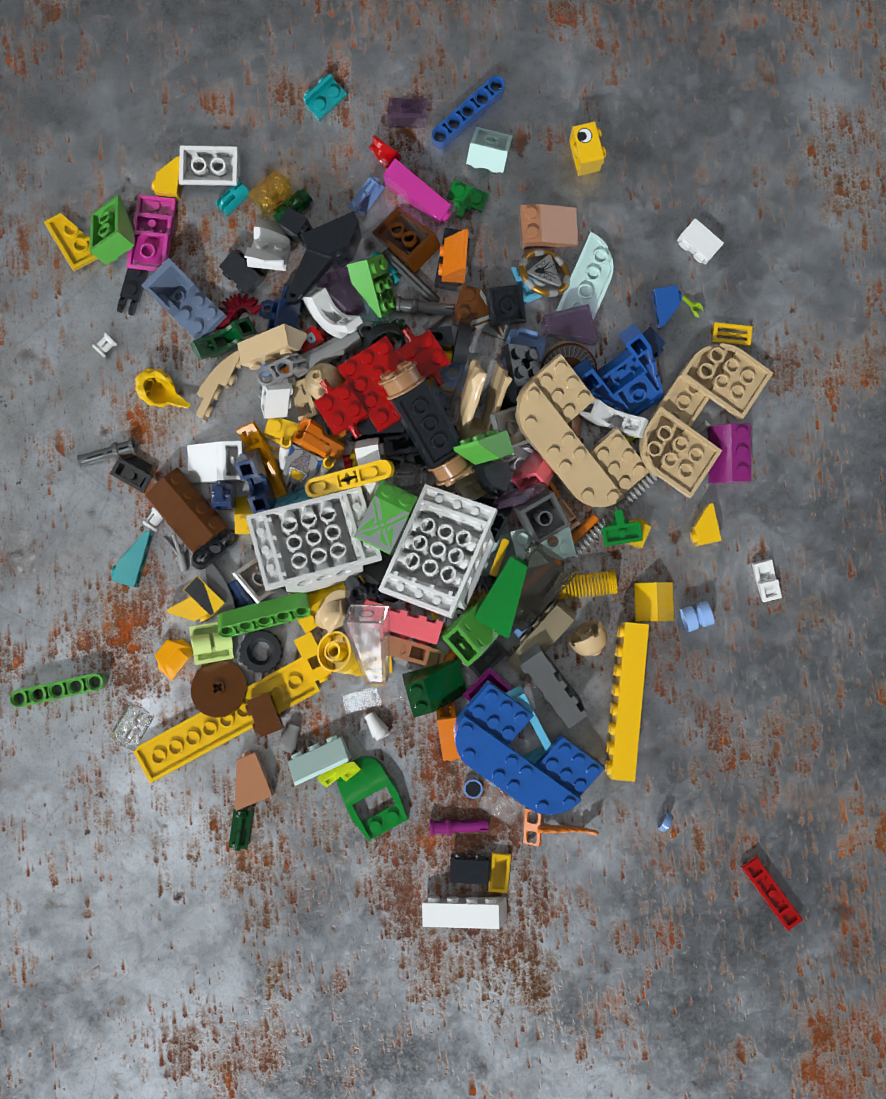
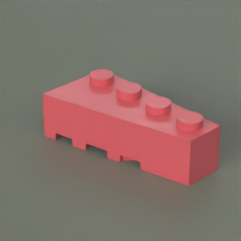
(412, 626)

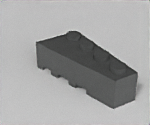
(553, 685)

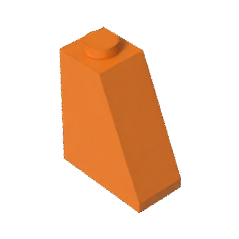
(446, 719)

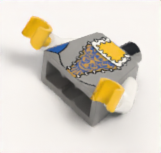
(301, 464)

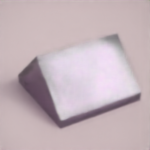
(407, 112)

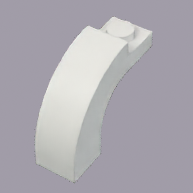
(328, 315)
(608, 418)

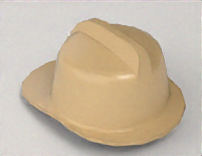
(332, 612)

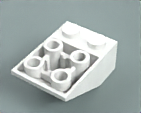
(214, 461)

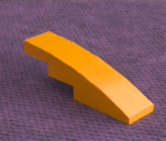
(254, 441)

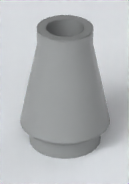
(289, 739)

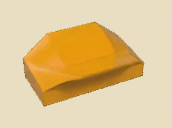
(173, 657)

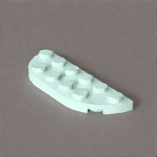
(589, 277)

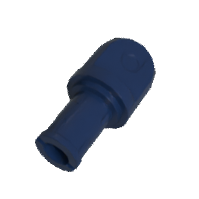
(242, 598)

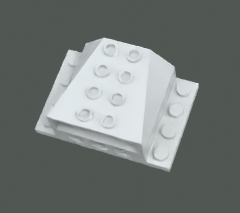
(312, 542)
(441, 552)

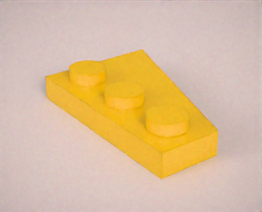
(71, 241)

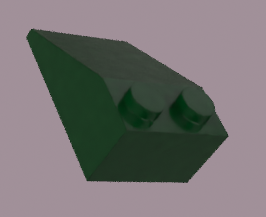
(434, 687)

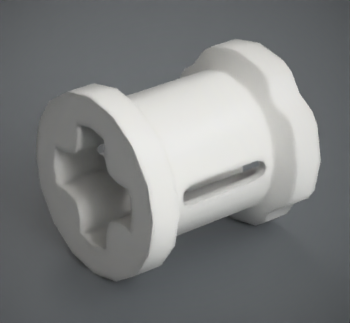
(98, 347)
(153, 520)

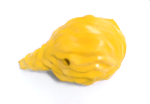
(158, 389)

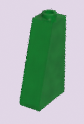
(502, 600)

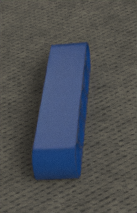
(471, 103)

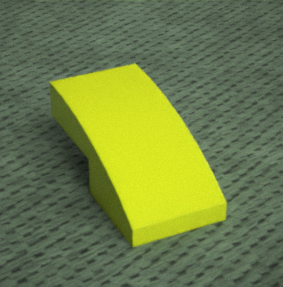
(344, 771)

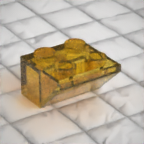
(270, 192)

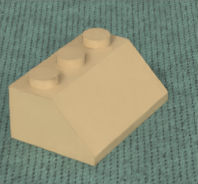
(270, 346)

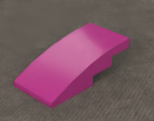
(153, 232)

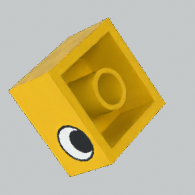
(586, 148)

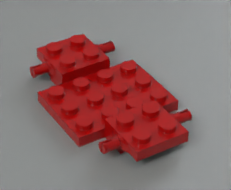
(363, 396)

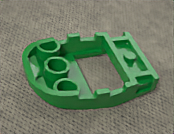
(367, 781)

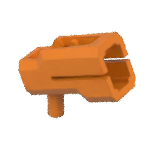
(318, 441)

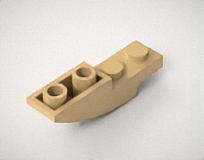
(221, 376)

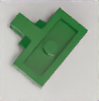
(466, 198)
(621, 531)

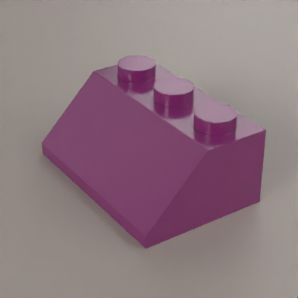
(735, 459)

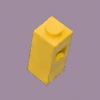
(307, 647)

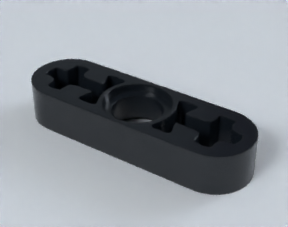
(211, 556)

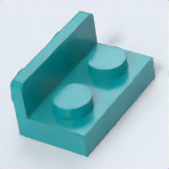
(324, 97)

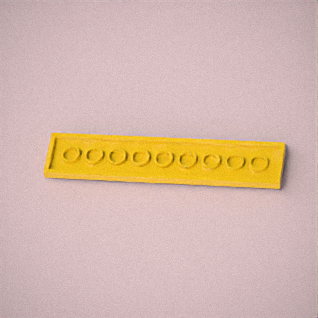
(204, 733)

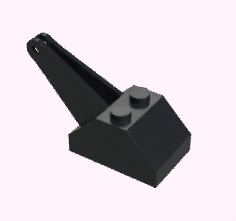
(326, 247)

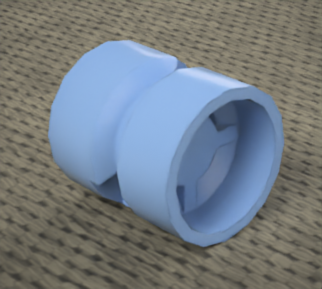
(697, 616)

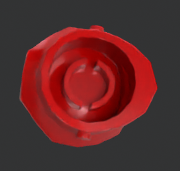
(383, 152)

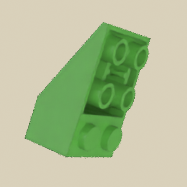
(373, 283)
(468, 636)

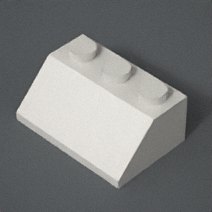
(209, 165)

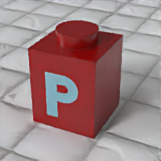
(314, 338)

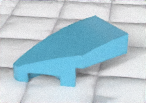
(528, 295)

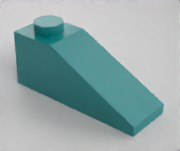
(132, 563)

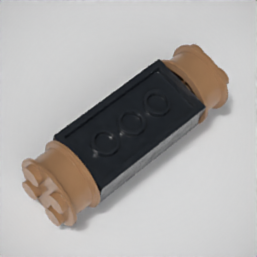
(425, 422)

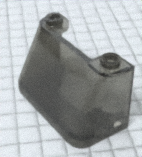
(543, 583)

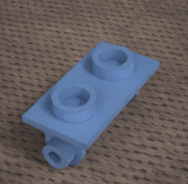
(366, 196)

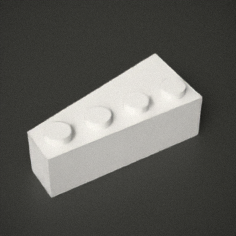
(464, 912)

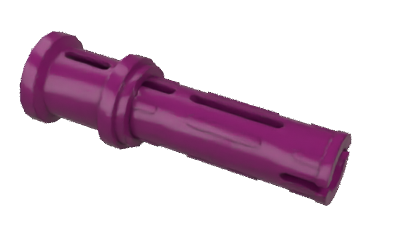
(448, 827)

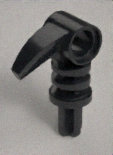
(357, 591)

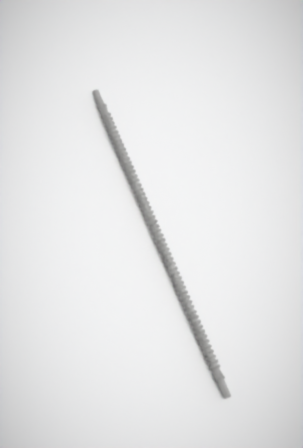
(637, 491)

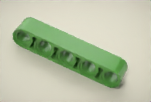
(263, 614)
(49, 689)

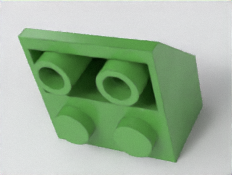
(484, 447)

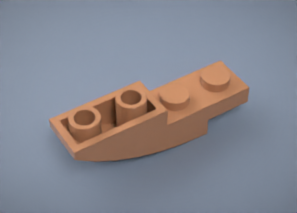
(414, 652)

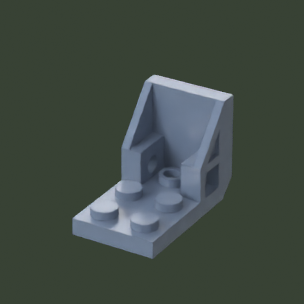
(183, 300)

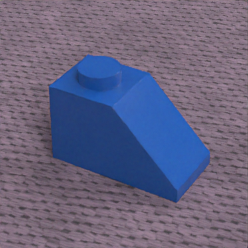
(665, 303)

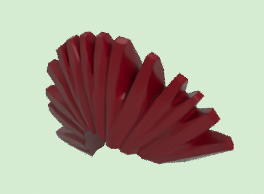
(237, 307)

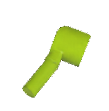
(694, 306)

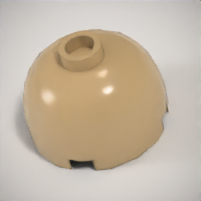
(319, 373)
(589, 639)

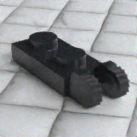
(132, 290)

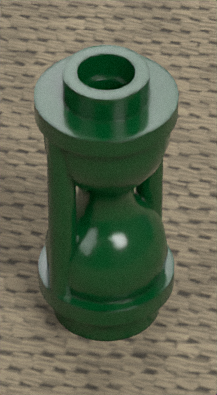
(299, 201)

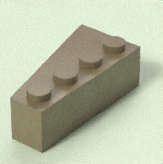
(544, 632)

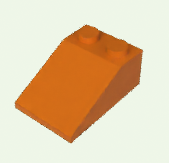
(454, 257)

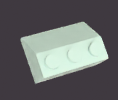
(318, 759)

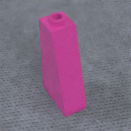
(416, 192)

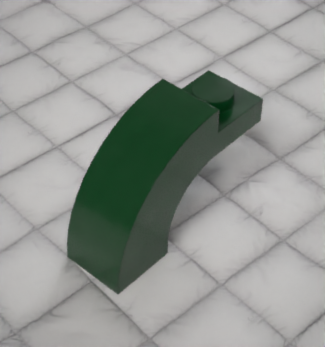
(224, 340)

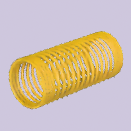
(611, 588)

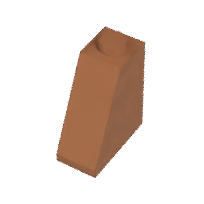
(251, 780)

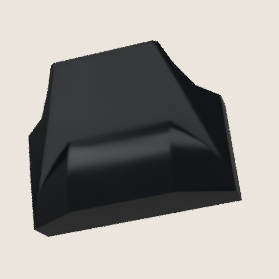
(133, 472)

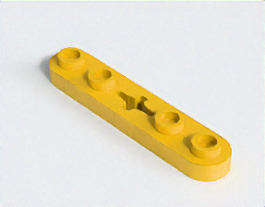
(365, 473)

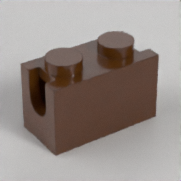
(264, 714)

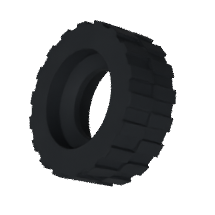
(246, 651)

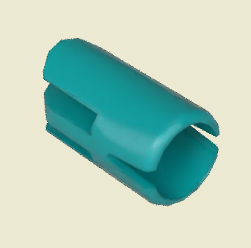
(232, 198)

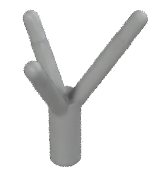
(181, 555)

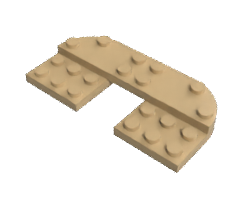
(543, 414)
(668, 443)

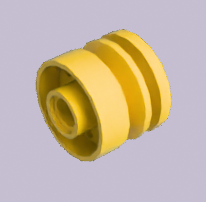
(336, 654)

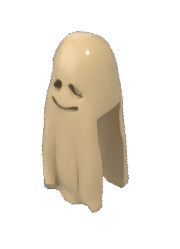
(467, 425)

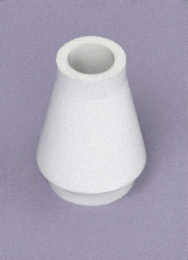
(377, 727)

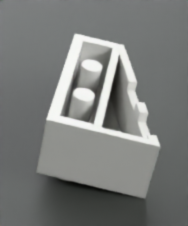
(366, 452)

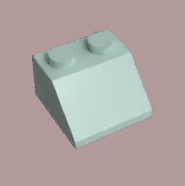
(489, 150)

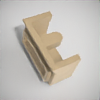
(303, 401)

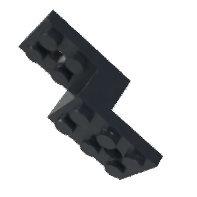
(520, 374)

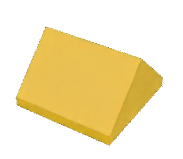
(654, 601)

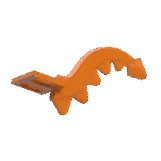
(547, 828)

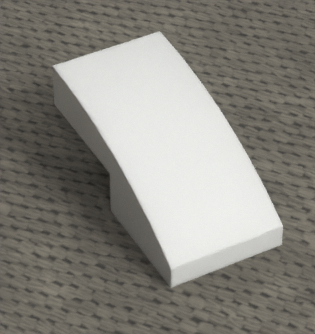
(766, 580)

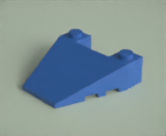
(629, 379)

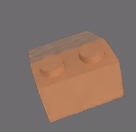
(548, 226)

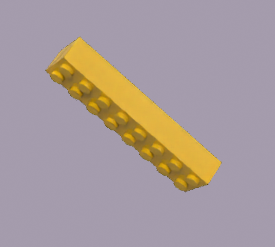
(627, 701)

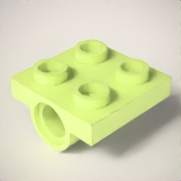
(209, 645)

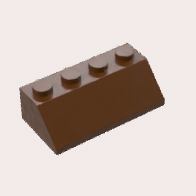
(185, 510)

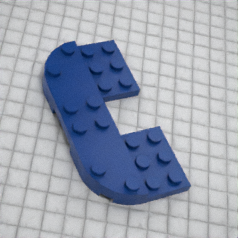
(483, 742)

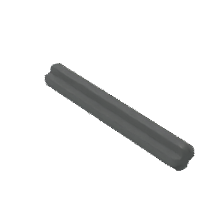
(410, 276)

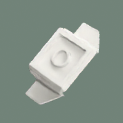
(270, 247)

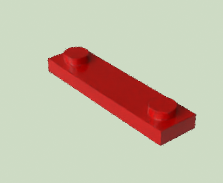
(771, 893)

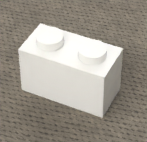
(700, 242)
(275, 398)

